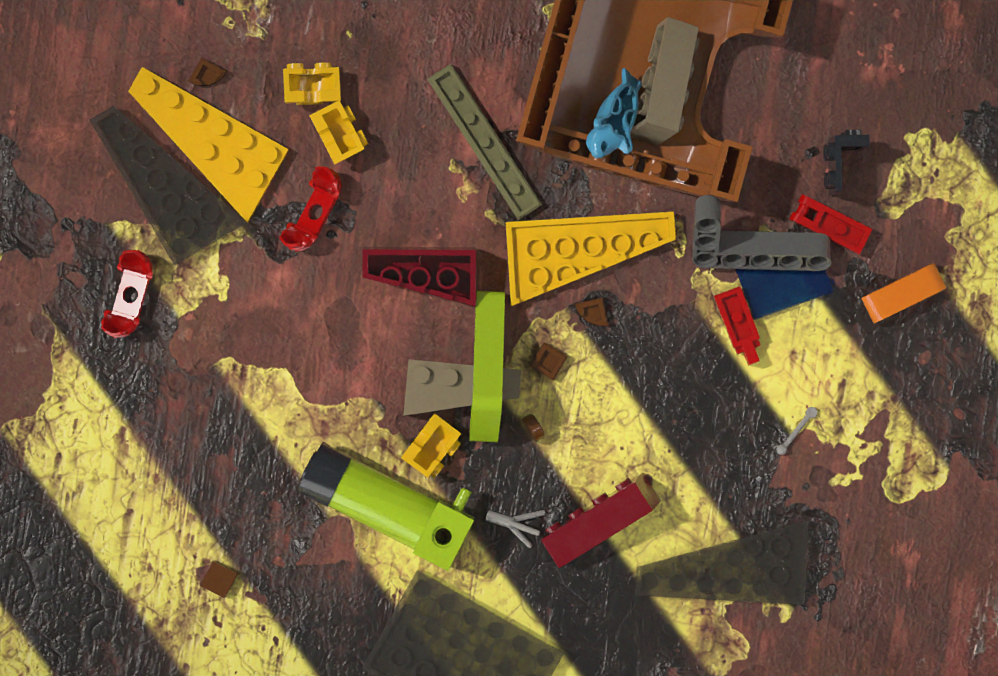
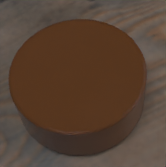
(533, 427)

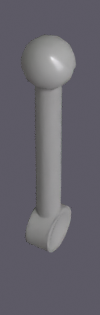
(810, 412)

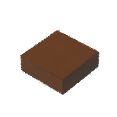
(548, 361)
(218, 579)

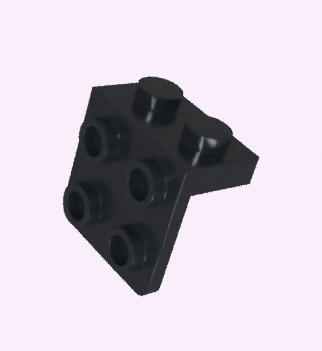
(832, 153)

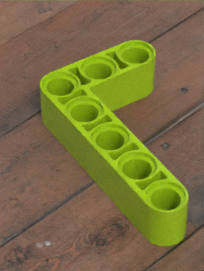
(487, 366)

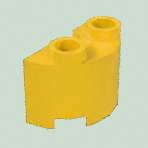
(311, 85)
(337, 131)
(431, 446)

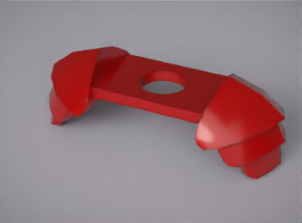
(326, 193)
(125, 316)

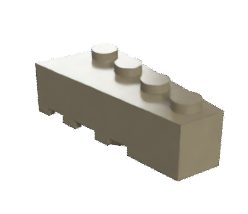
(666, 82)
(447, 386)

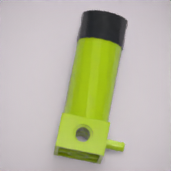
(386, 504)

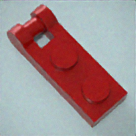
(835, 225)

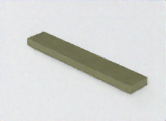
(484, 142)

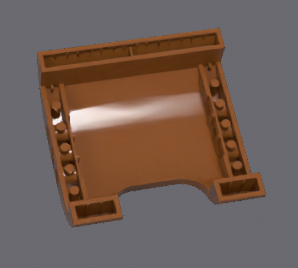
(584, 63)

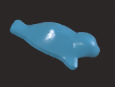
(615, 119)

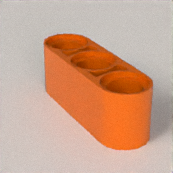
(903, 293)

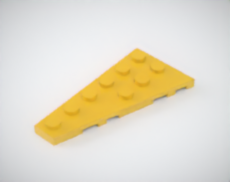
(223, 149)
(567, 249)

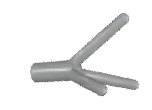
(513, 525)

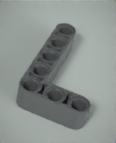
(753, 249)

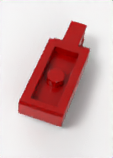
(739, 323)

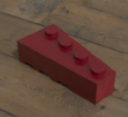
(429, 270)
(601, 520)

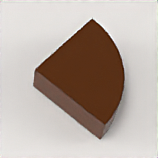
(206, 74)
(593, 312)

